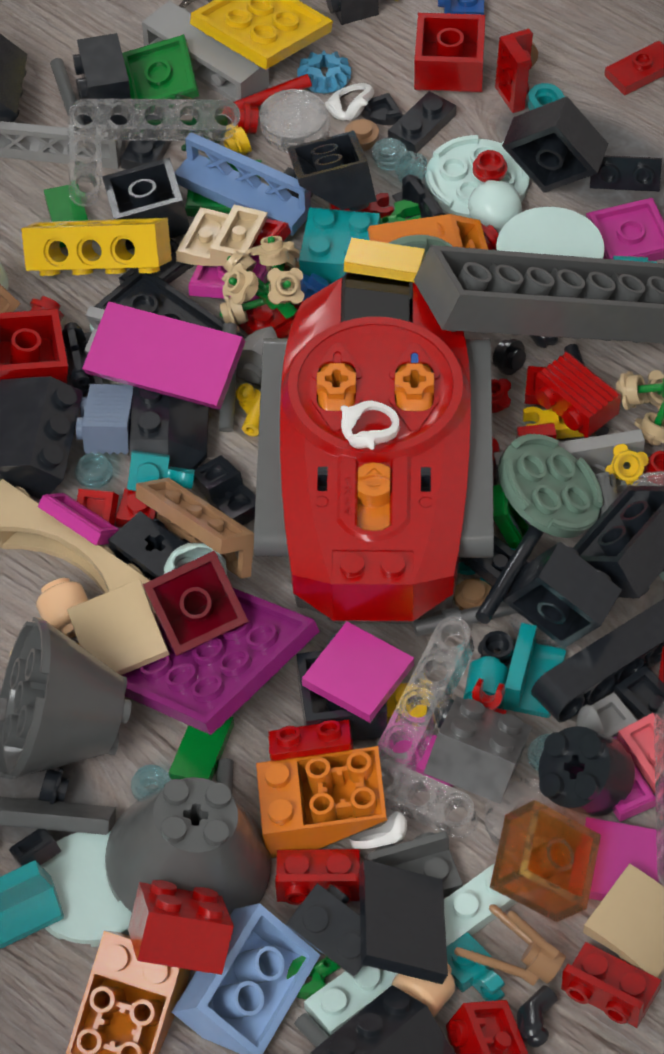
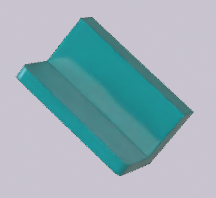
(526, 667)
(27, 903)

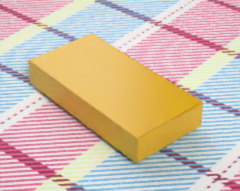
(383, 259)

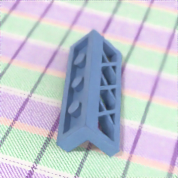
(222, 184)

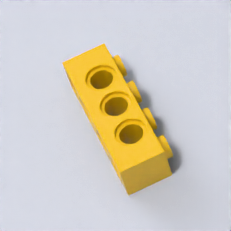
(148, 236)

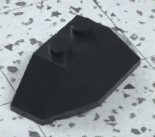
(169, 428)

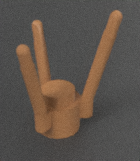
(540, 957)

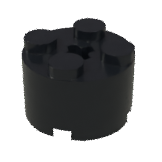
(585, 771)

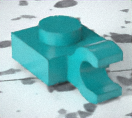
(154, 466)
(469, 973)

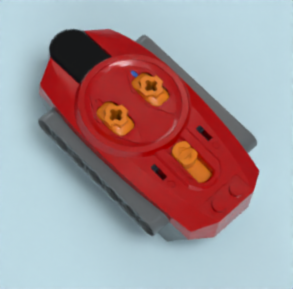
(389, 524)

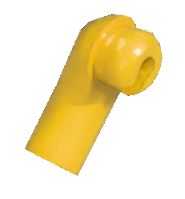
(250, 402)

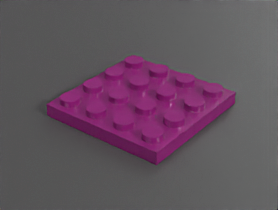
(223, 674)

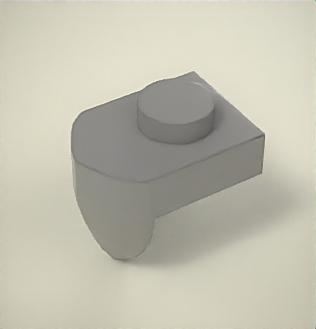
(250, 361)
(605, 716)

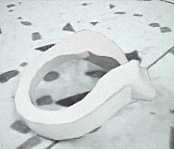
(355, 107)
(370, 438)
(389, 833)

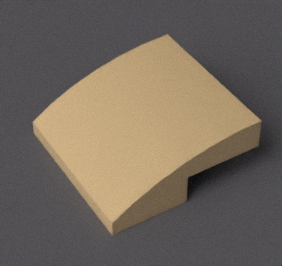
(218, 235)
(120, 628)
(632, 921)

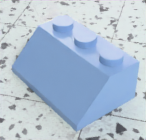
(253, 992)

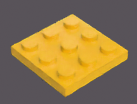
(262, 28)

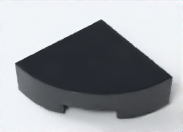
(382, 110)

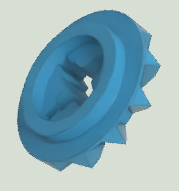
(337, 76)

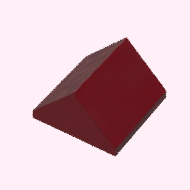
(195, 603)

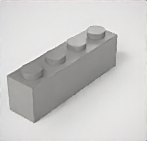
(211, 60)

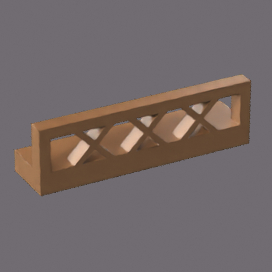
(199, 522)

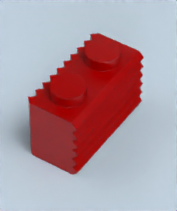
(576, 395)

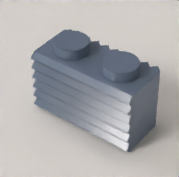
(105, 419)

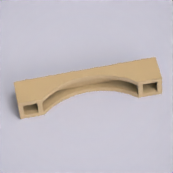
(32, 529)

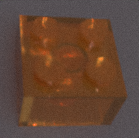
(545, 861)

